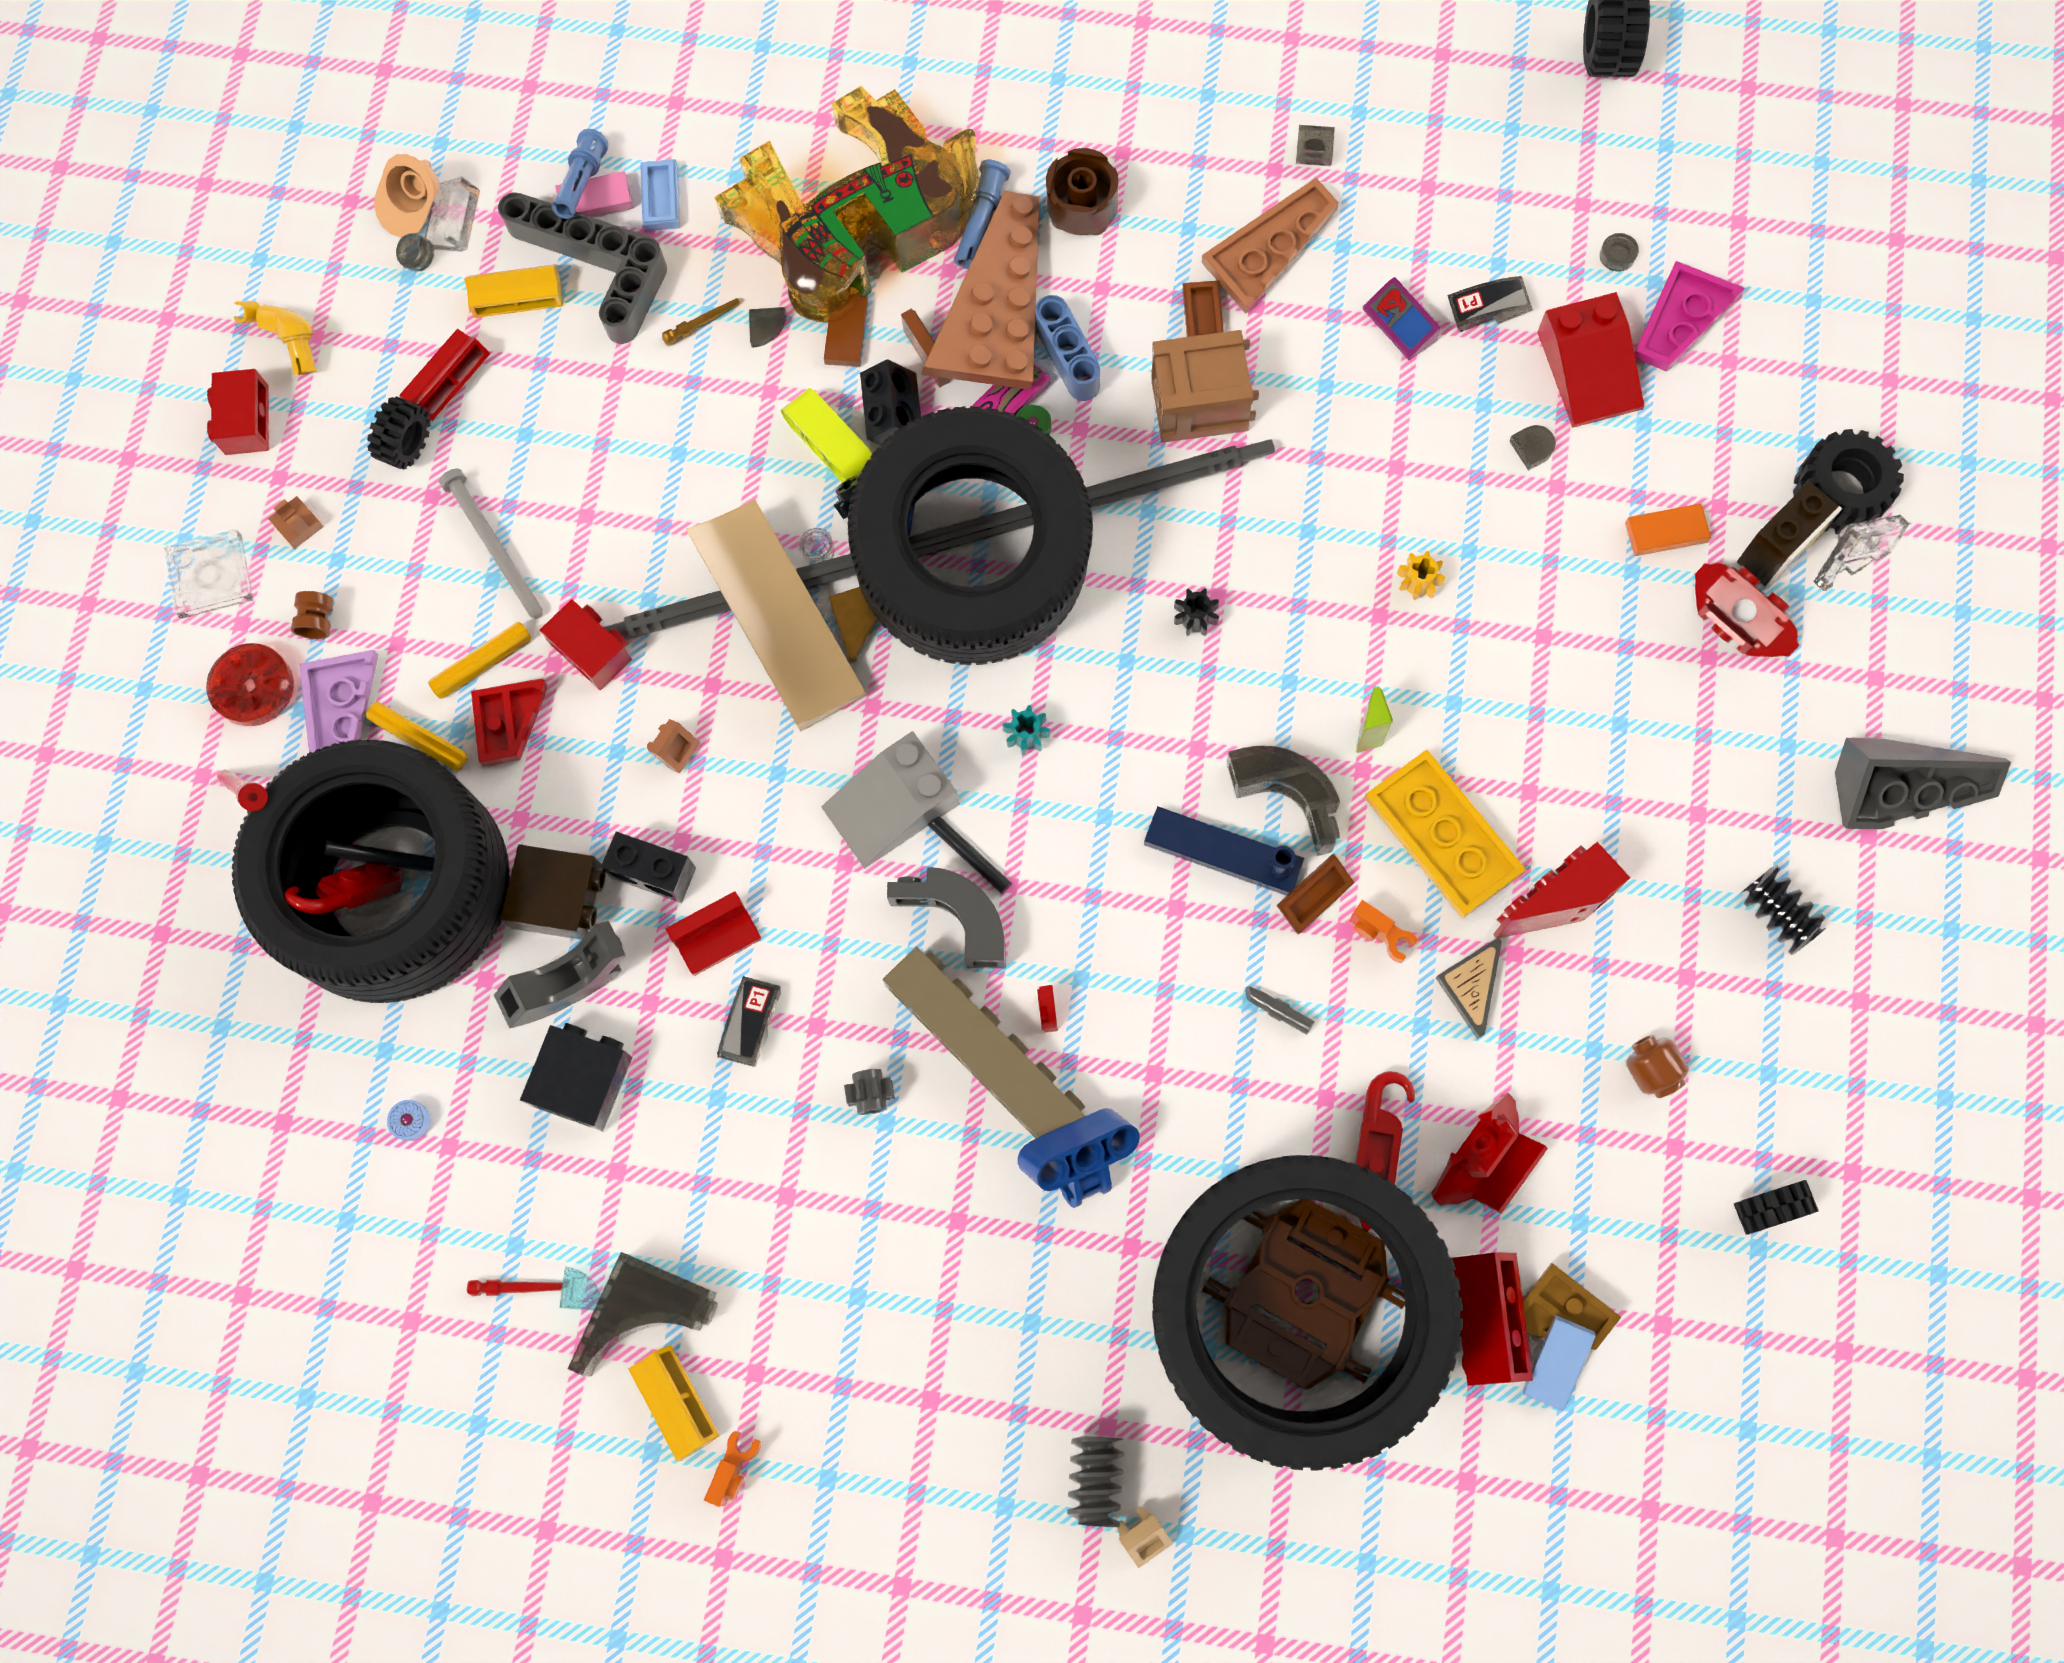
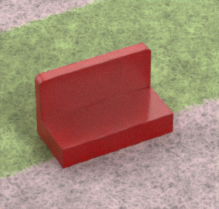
(714, 933)

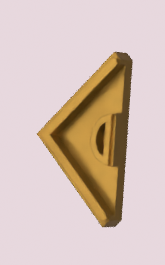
(853, 619)

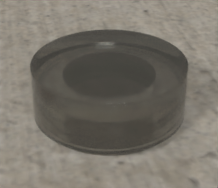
(414, 252)
(1619, 252)

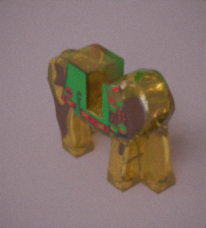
(907, 200)

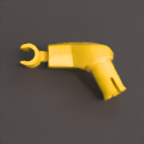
(289, 327)

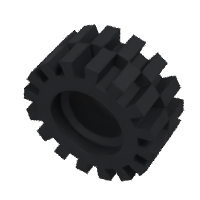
(399, 432)
(1776, 1207)

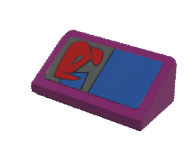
(1402, 319)

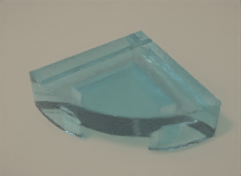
(578, 1291)

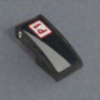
(1490, 300)
(748, 1021)

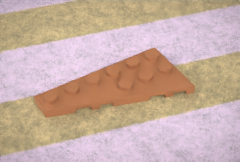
(993, 314)

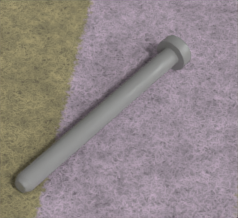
(454, 482)

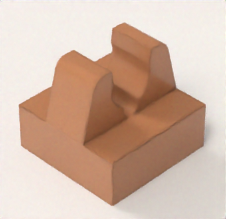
(294, 521)
(673, 745)

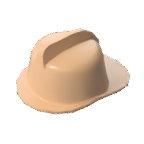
(405, 194)

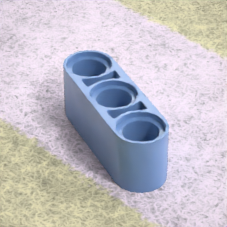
(1062, 333)

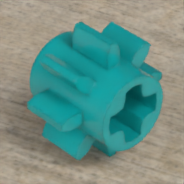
(1028, 720)

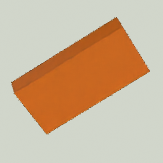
(1668, 529)

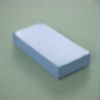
(660, 195)
(1559, 1363)

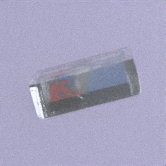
(452, 215)

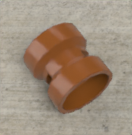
(312, 615)

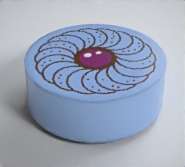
(408, 1120)

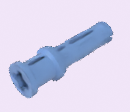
(568, 199)
(986, 201)

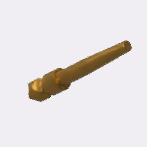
(685, 328)

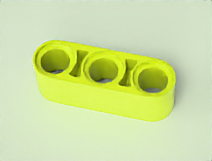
(826, 435)

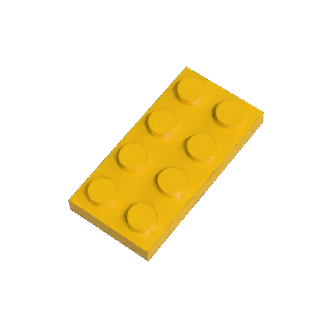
(1444, 833)

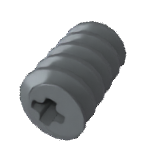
(1095, 1481)

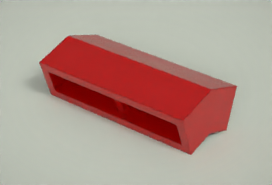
(446, 373)

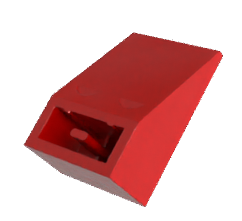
(1571, 896)

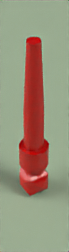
(494, 1287)

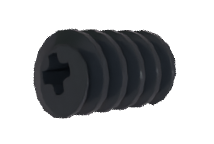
(1784, 909)

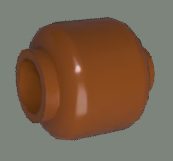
(1657, 1066)

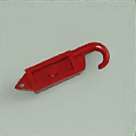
(1381, 1130)

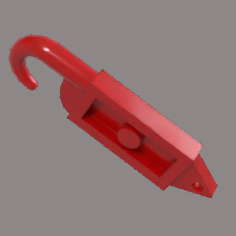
(349, 889)

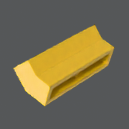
(514, 291)
(673, 1403)

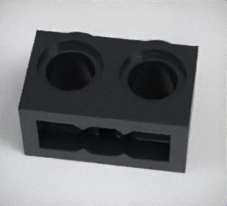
(888, 399)
(648, 867)

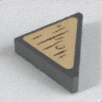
(1471, 985)

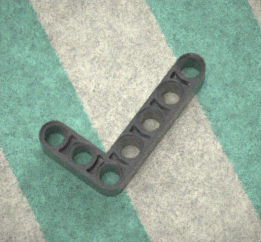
(595, 250)

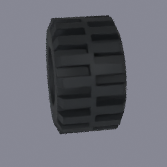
(1615, 37)
(1867, 462)

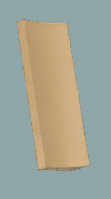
(777, 614)

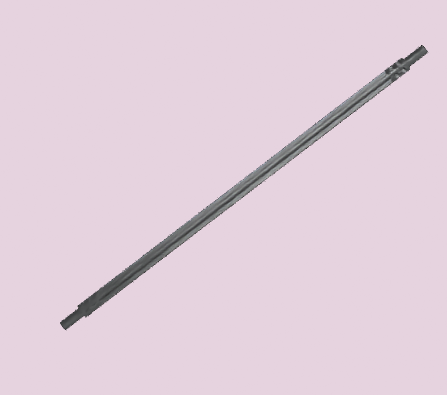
(961, 533)

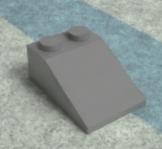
(890, 800)

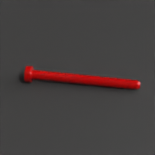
(249, 795)

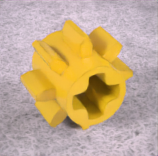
(1425, 565)

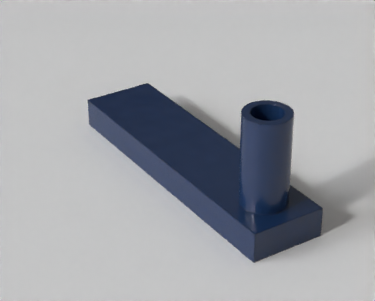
(1224, 851)

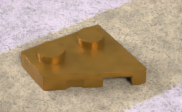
(1562, 1296)

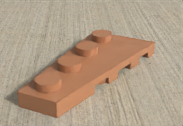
(1266, 246)

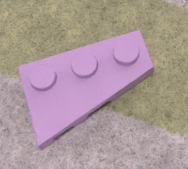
(336, 697)

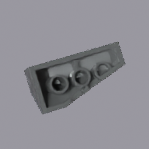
(1897, 779)

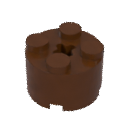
(1082, 192)

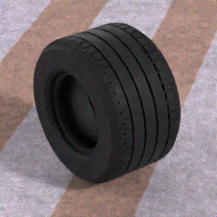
(987, 619)
(339, 798)

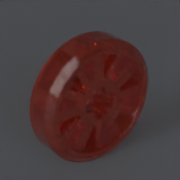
(230, 694)

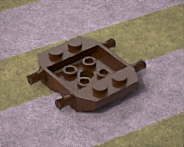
(1340, 1300)

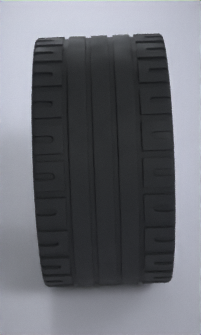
(1400, 1393)

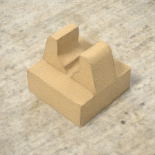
(1144, 1539)

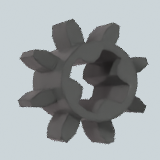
(869, 1091)

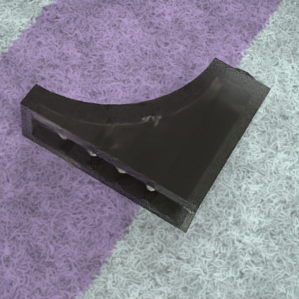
(636, 1299)

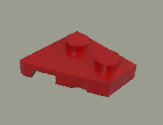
(505, 719)

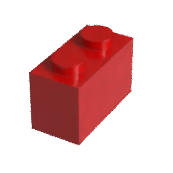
(239, 411)
(586, 644)

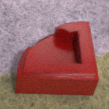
(1047, 1008)

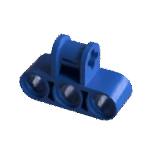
(1079, 1155)

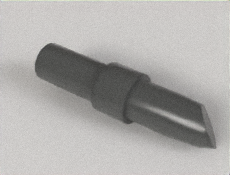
(1279, 1010)

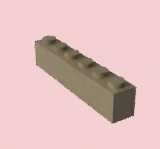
(980, 1045)

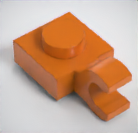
(1375, 925)
(726, 1480)

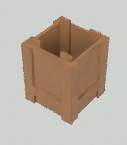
(1202, 386)

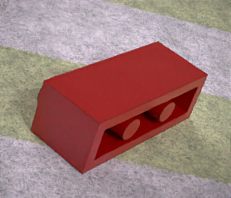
(1493, 1319)

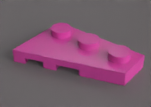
(1683, 314)

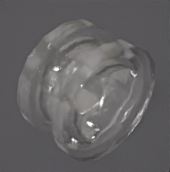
(811, 536)

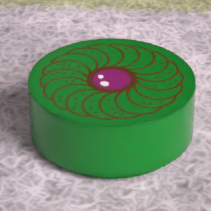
(1037, 416)

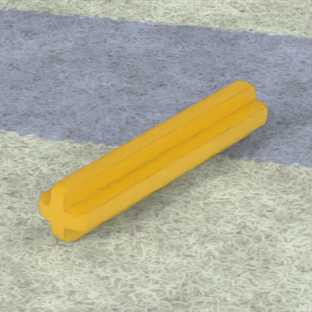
(479, 660)
(416, 736)

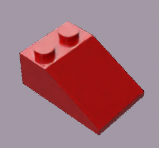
(1592, 359)

